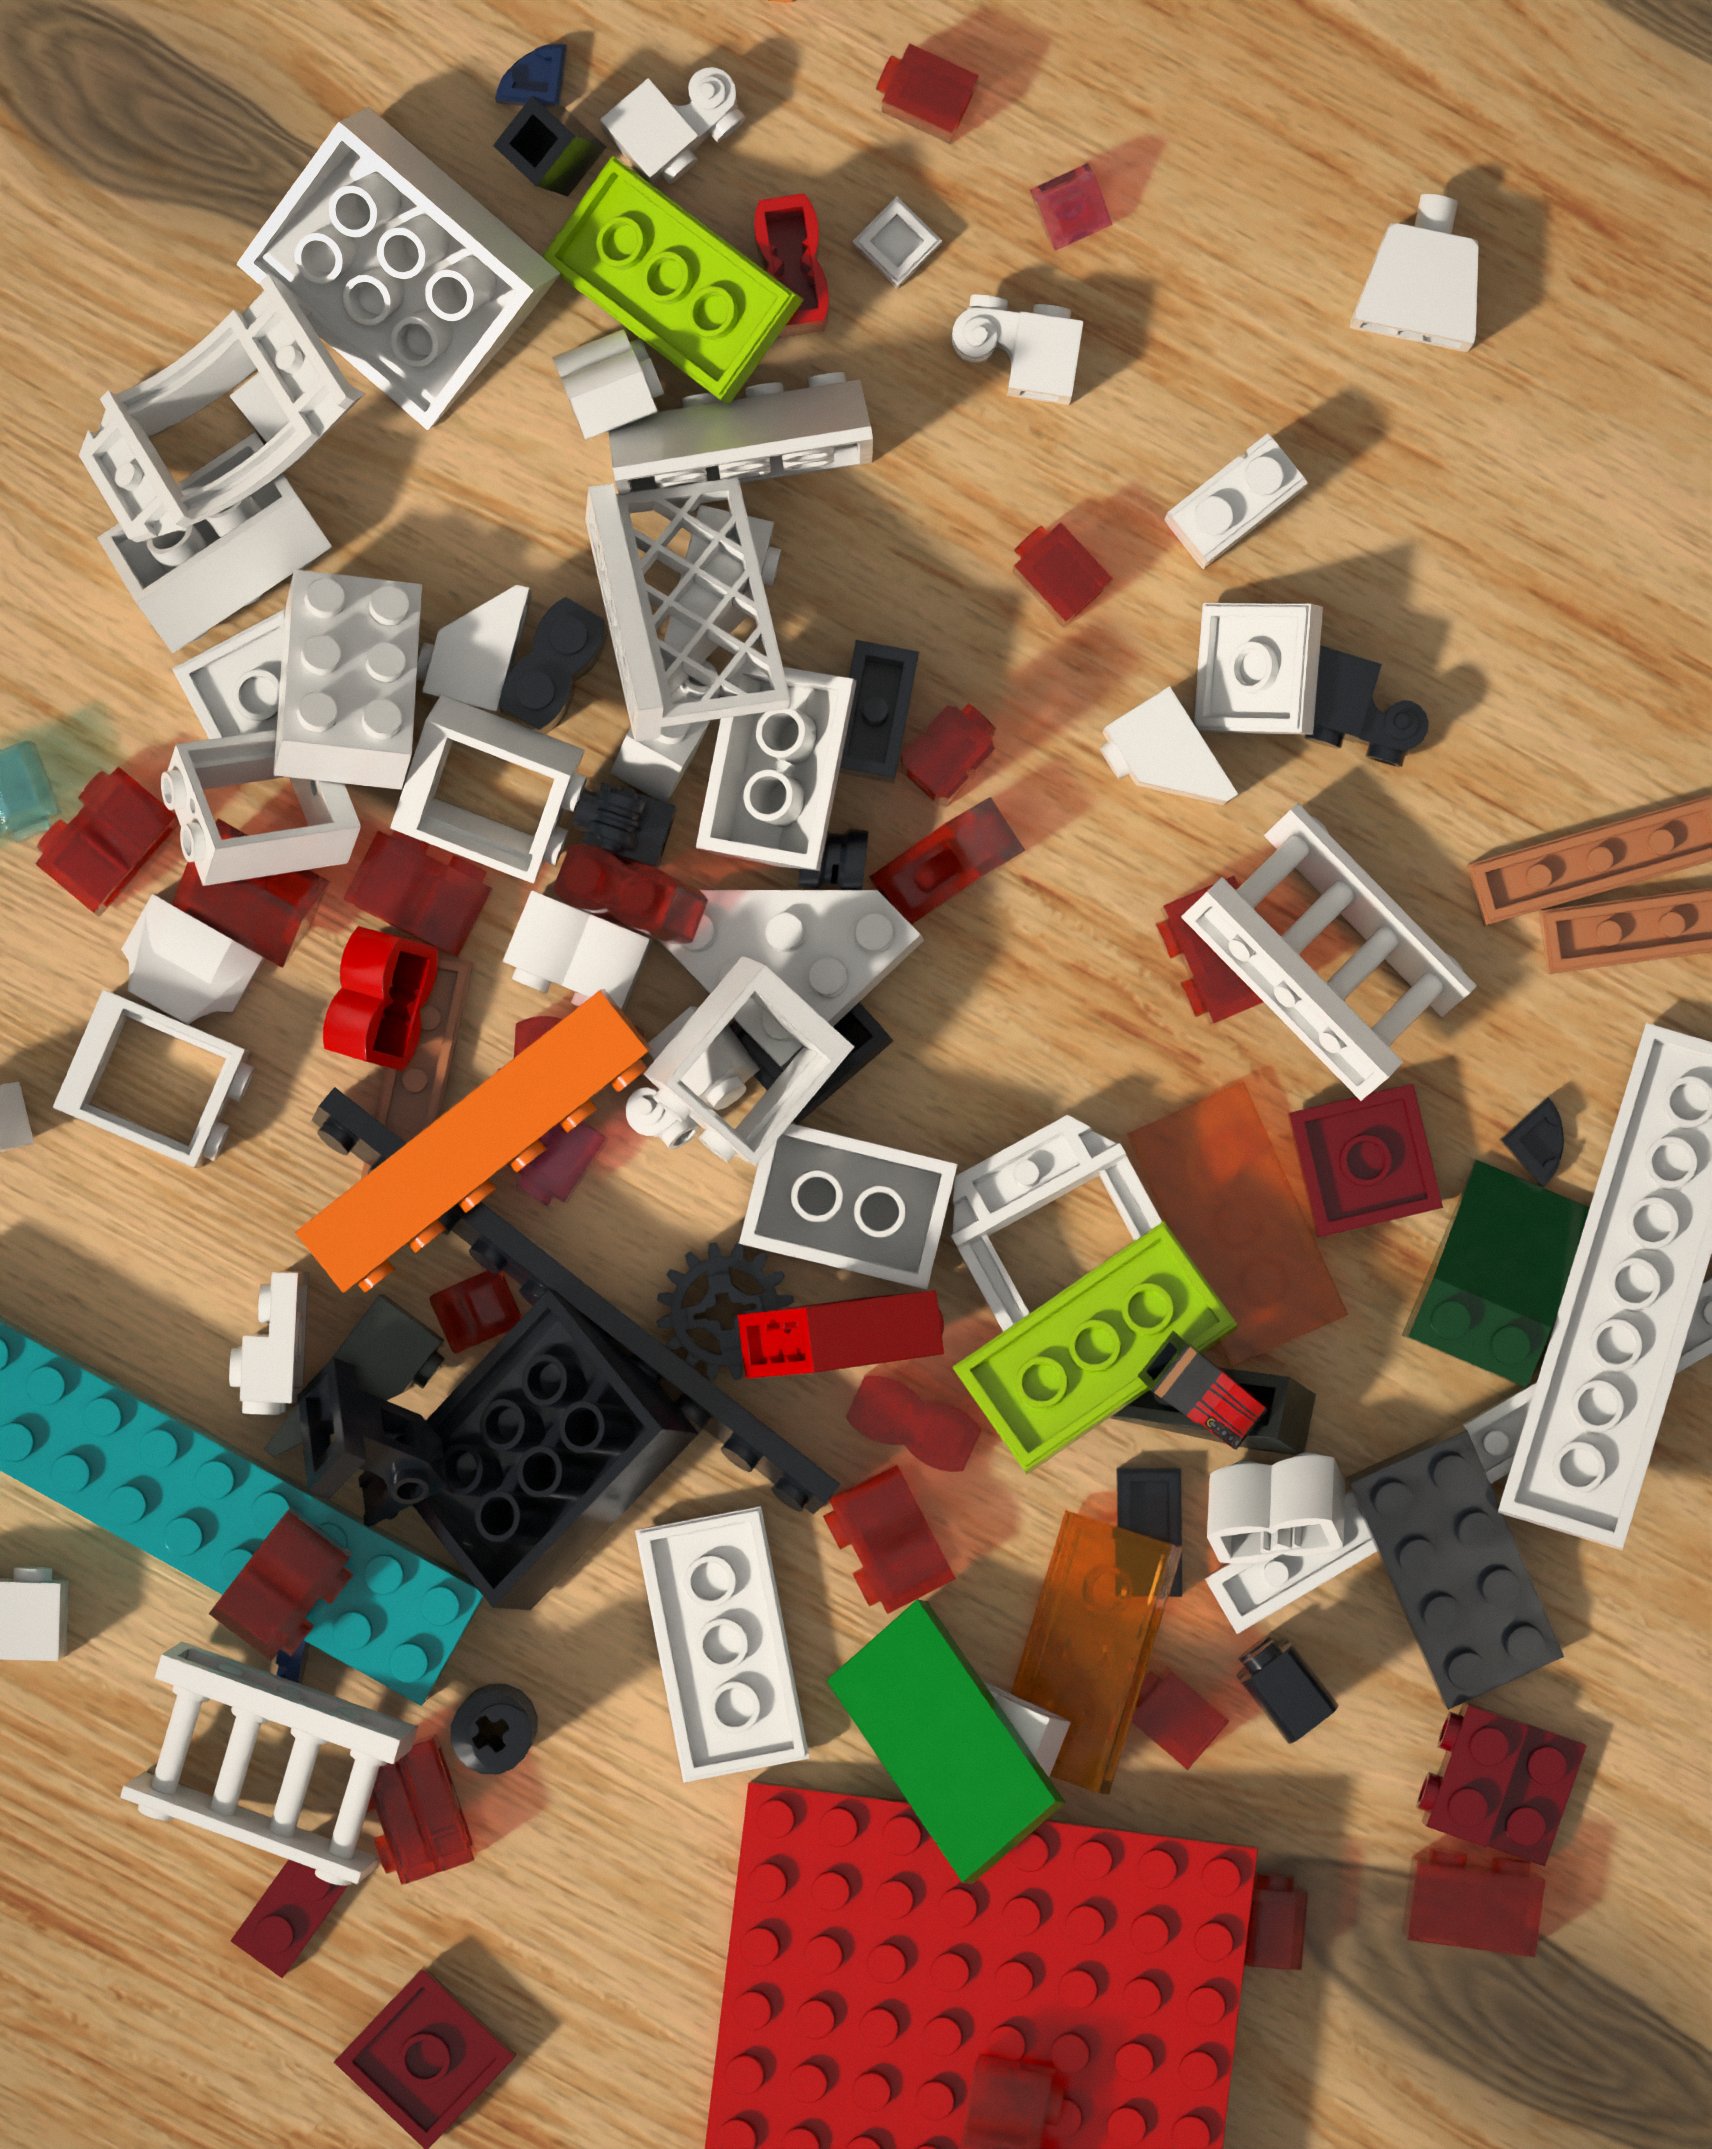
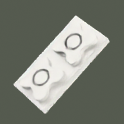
(722, 1643)

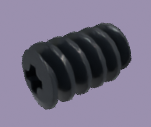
(490, 1753)

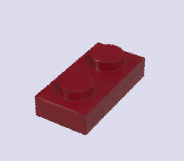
(287, 1917)

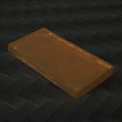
(1238, 1220)
(1095, 1640)

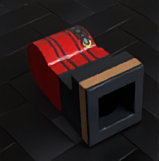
(1202, 1391)

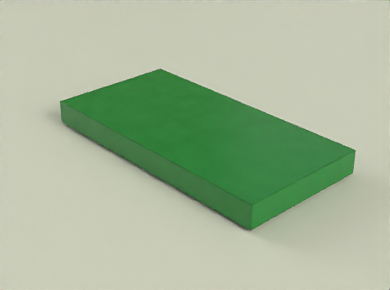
(945, 1741)

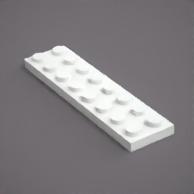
(1624, 1303)

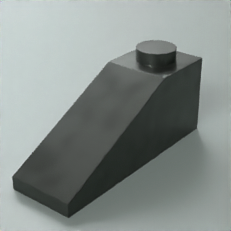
(388, 1356)
(1280, 1429)

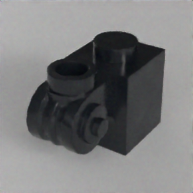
(1348, 711)
(625, 823)

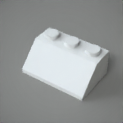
(221, 563)
(778, 772)

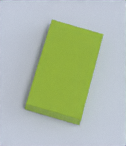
(671, 280)
(1084, 1347)

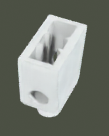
(1423, 281)

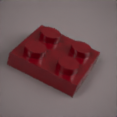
(1365, 1160)
(425, 2058)

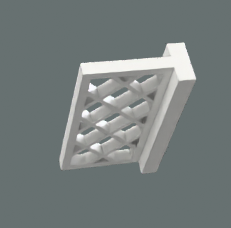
(635, 628)

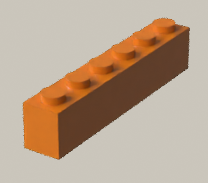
(474, 1141)

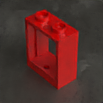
(841, 1334)

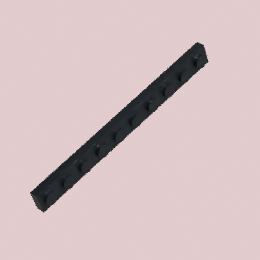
(503, 1248)

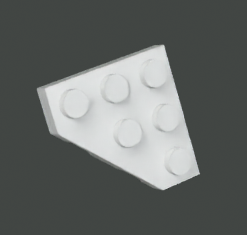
(816, 941)

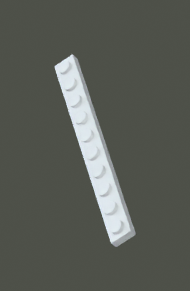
(1261, 1588)

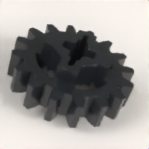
(719, 1282)

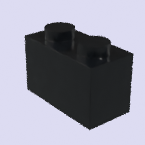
(878, 710)

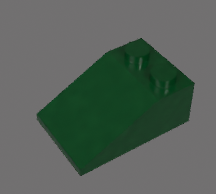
(1498, 1274)

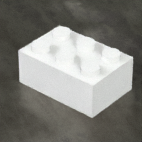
(348, 679)
(849, 1205)

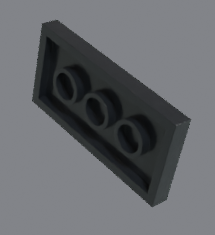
(1454, 1566)

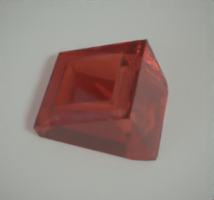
(475, 1310)

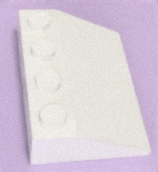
(399, 266)
(750, 439)

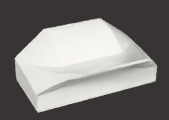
(186, 964)

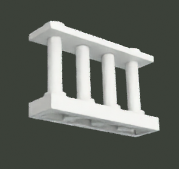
(1292, 988)
(314, 1721)

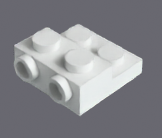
(273, 1364)

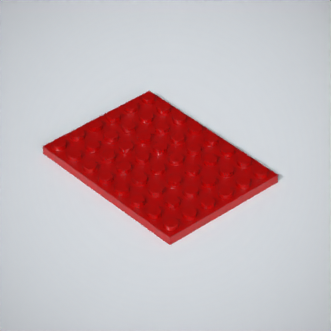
(881, 1978)

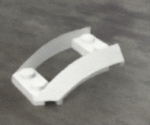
(266, 338)
(1024, 1181)

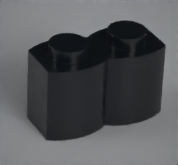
(563, 651)
(1285, 1687)

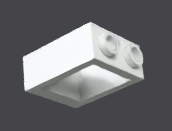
(249, 759)
(469, 833)
(93, 1058)
(786, 1097)

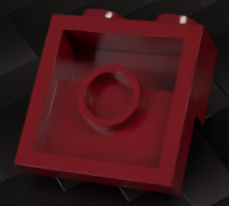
(1500, 1783)

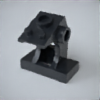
(371, 1434)

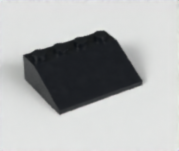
(546, 1452)

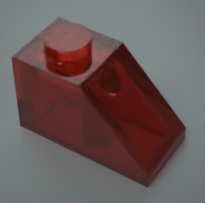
(948, 861)

